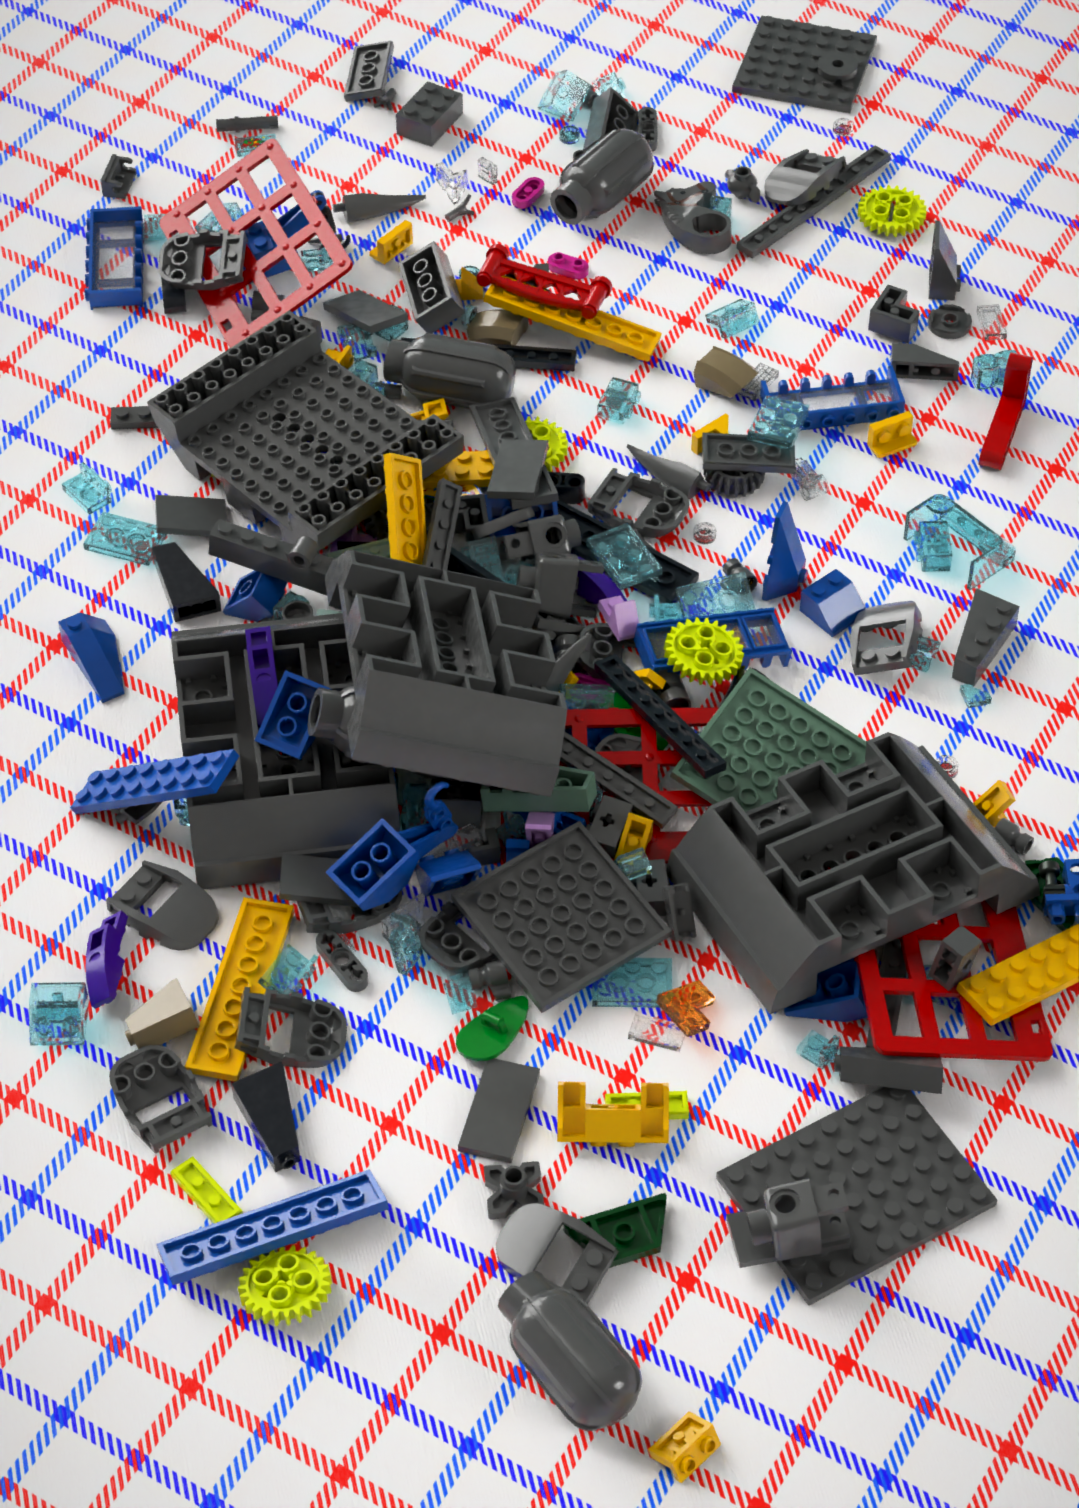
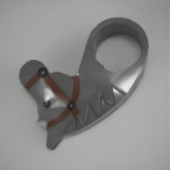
(689, 214)

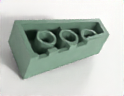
(572, 792)

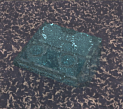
(58, 1013)

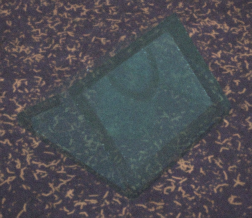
(564, 95)

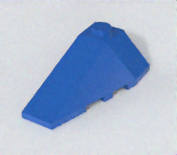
(785, 558)
(95, 653)

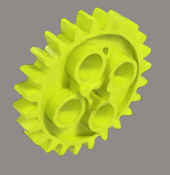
(907, 214)
(557, 440)
(703, 651)
(285, 1285)

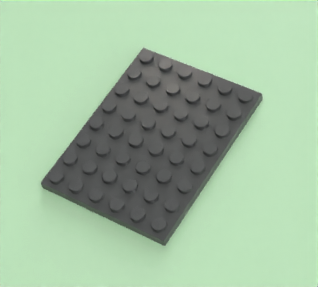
(897, 1175)

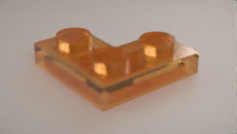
(684, 1004)

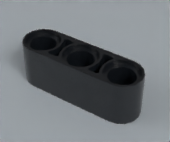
(173, 298)
(569, 487)

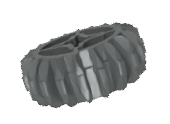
(734, 482)

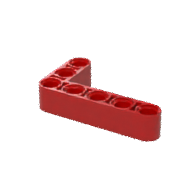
(1007, 412)

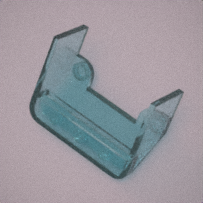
(996, 549)

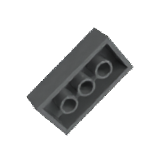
(431, 288)

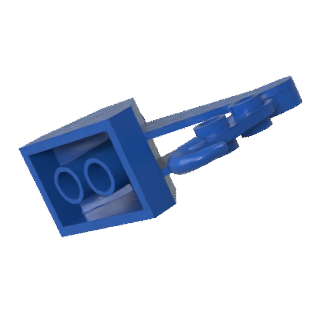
(385, 859)

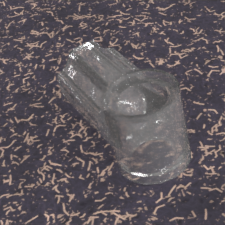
(809, 482)

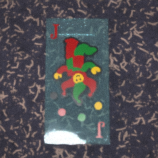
(248, 144)

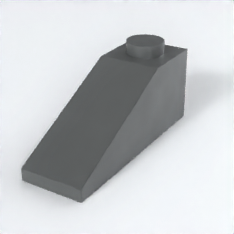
(921, 363)

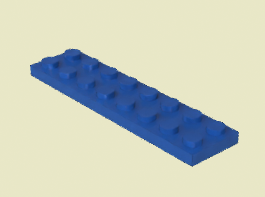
(155, 782)
(271, 1227)

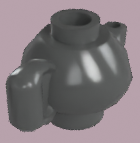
(743, 183)

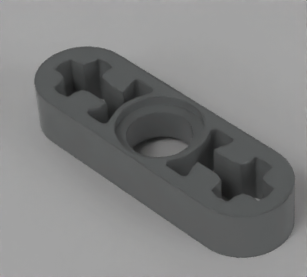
(648, 124)
(502, 522)
(343, 972)

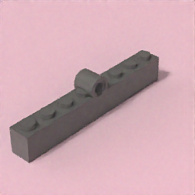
(288, 562)

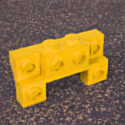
(613, 1122)

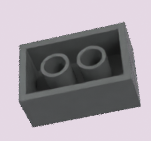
(429, 114)

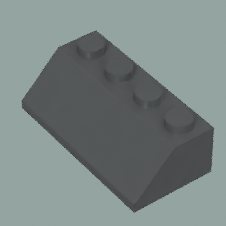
(609, 113)

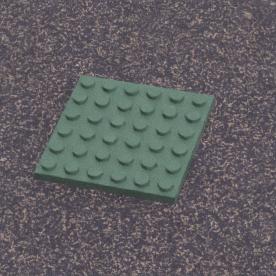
(765, 736)

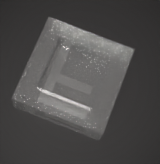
(487, 170)

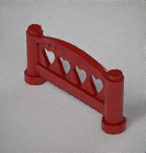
(498, 265)

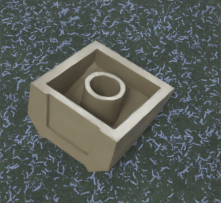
(497, 327)
(723, 372)

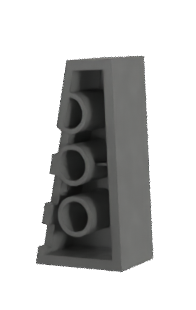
(984, 633)

